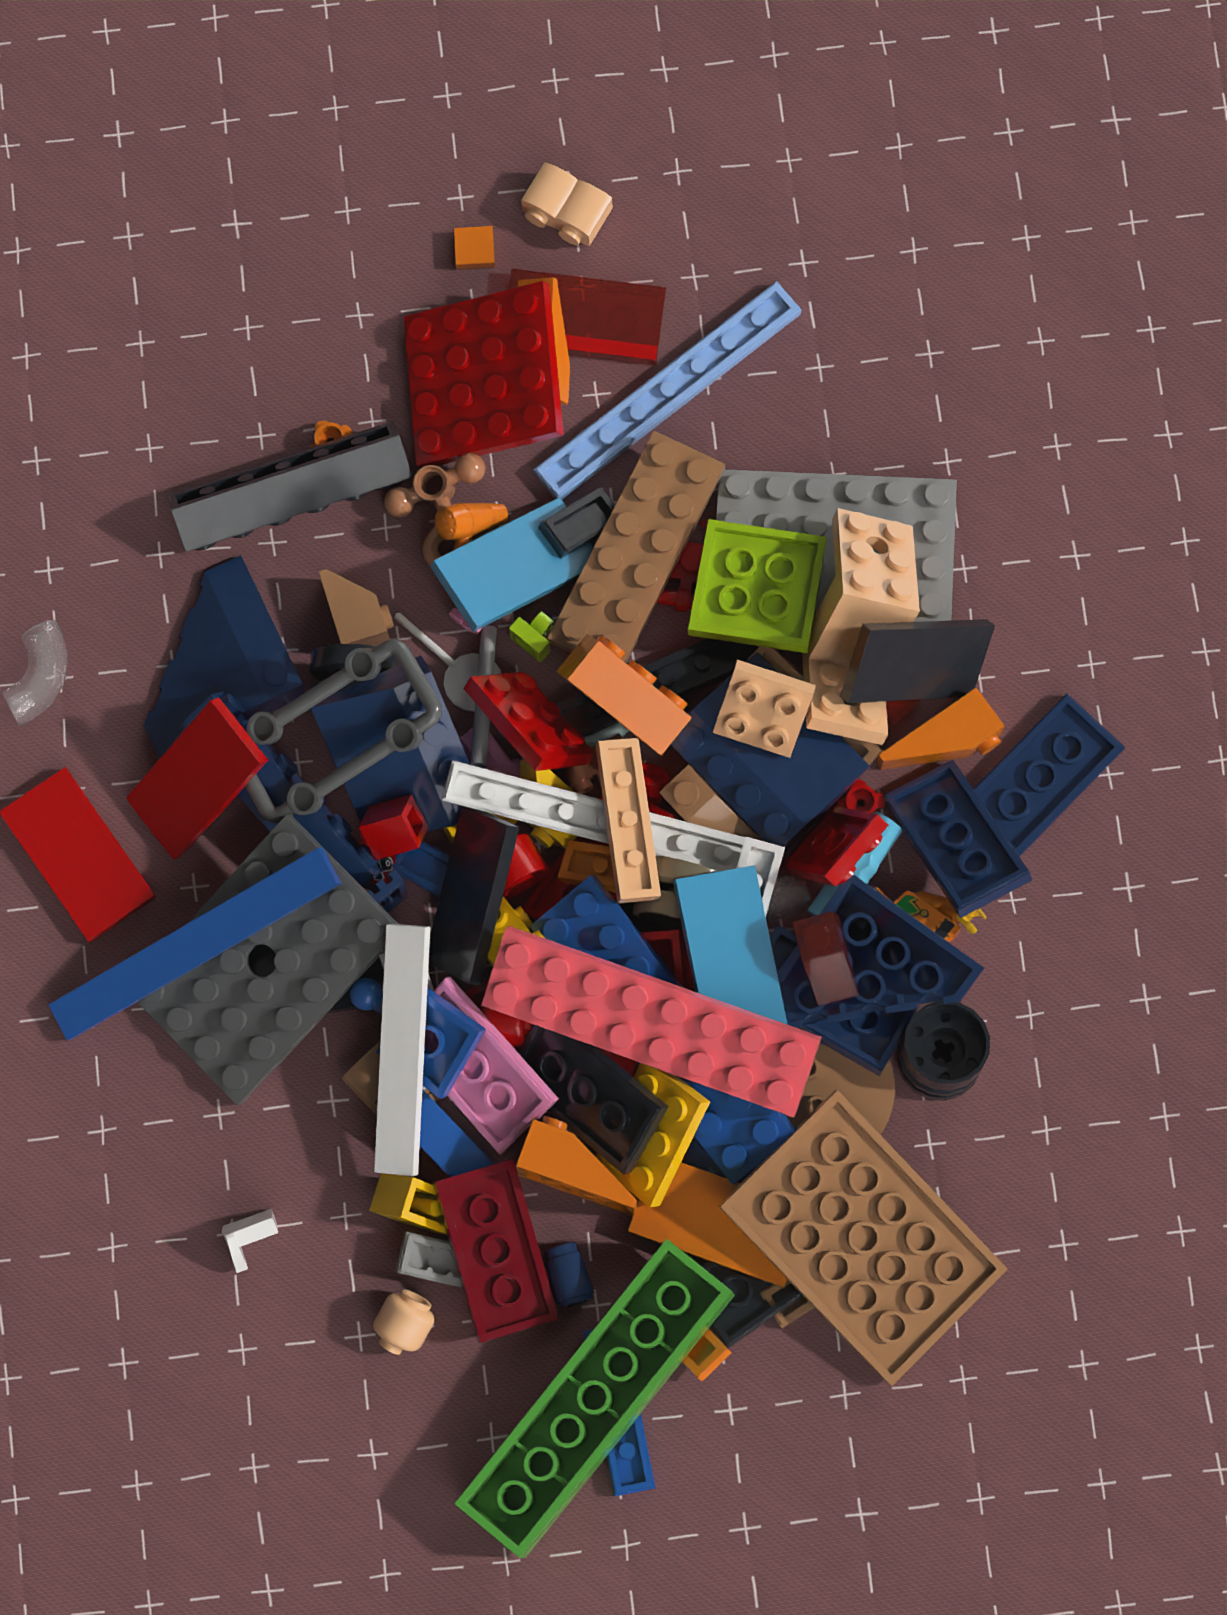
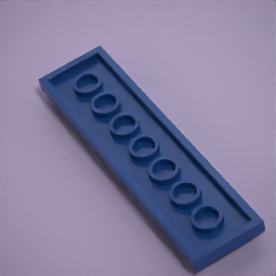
(732, 1129)

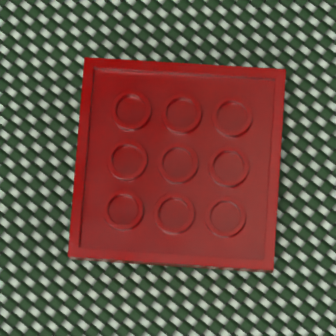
(483, 375)

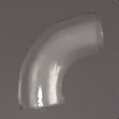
(44, 674)

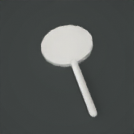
(458, 670)

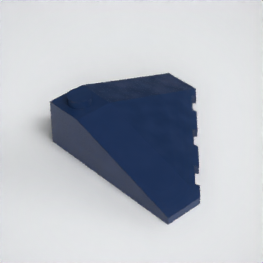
(225, 648)
(892, 960)

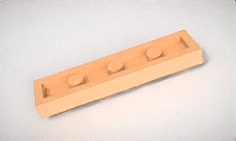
(628, 820)

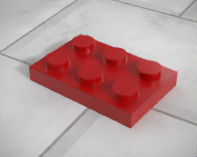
(529, 720)
(835, 846)

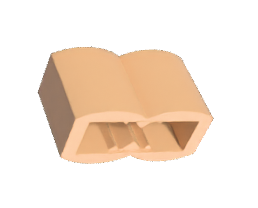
(566, 204)

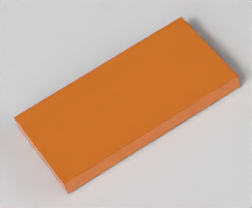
(699, 1227)

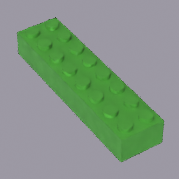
(594, 1399)

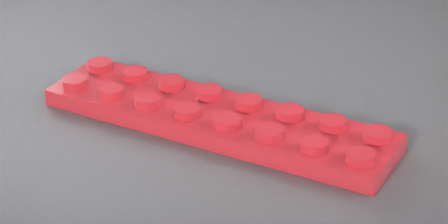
(651, 1021)

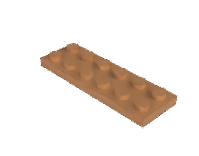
(638, 546)

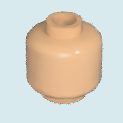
(403, 1322)

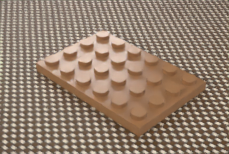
(863, 1237)

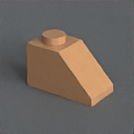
(355, 611)

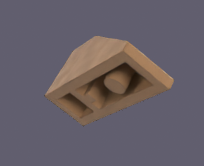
(702, 805)

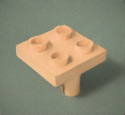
(764, 708)

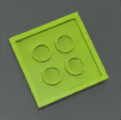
(757, 586)

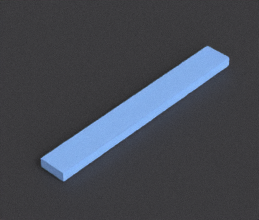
(667, 391)

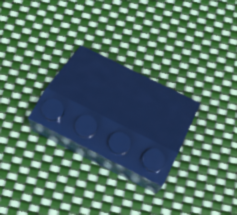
(359, 719)
(768, 790)

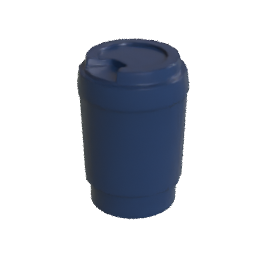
(568, 1275)

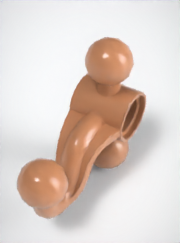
(400, 500)

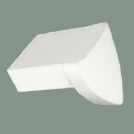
(248, 1231)

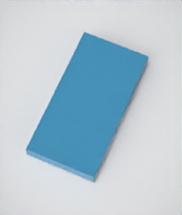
(507, 568)
(730, 940)

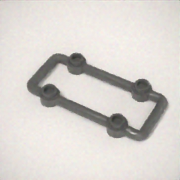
(401, 734)

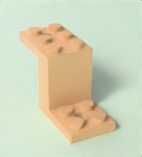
(864, 591)

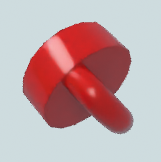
(655, 780)

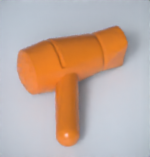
(465, 520)

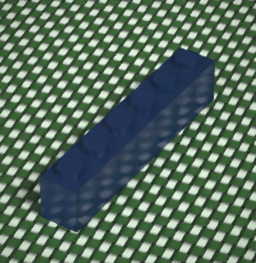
(277, 778)

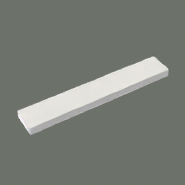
(402, 1049)

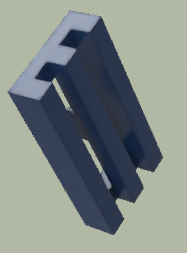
(384, 891)

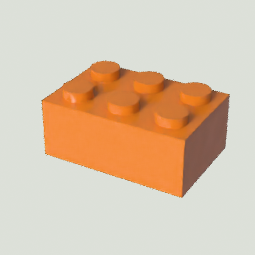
(626, 692)

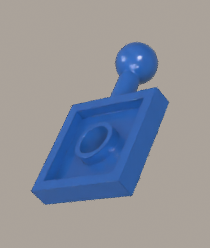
(455, 1031)

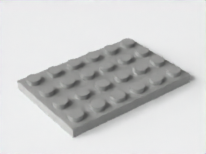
(810, 500)

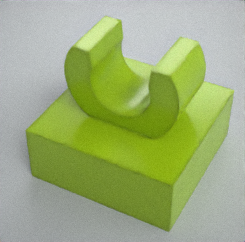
(533, 636)

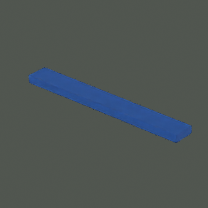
(195, 943)

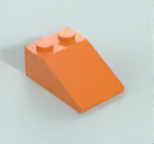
(564, 1163)

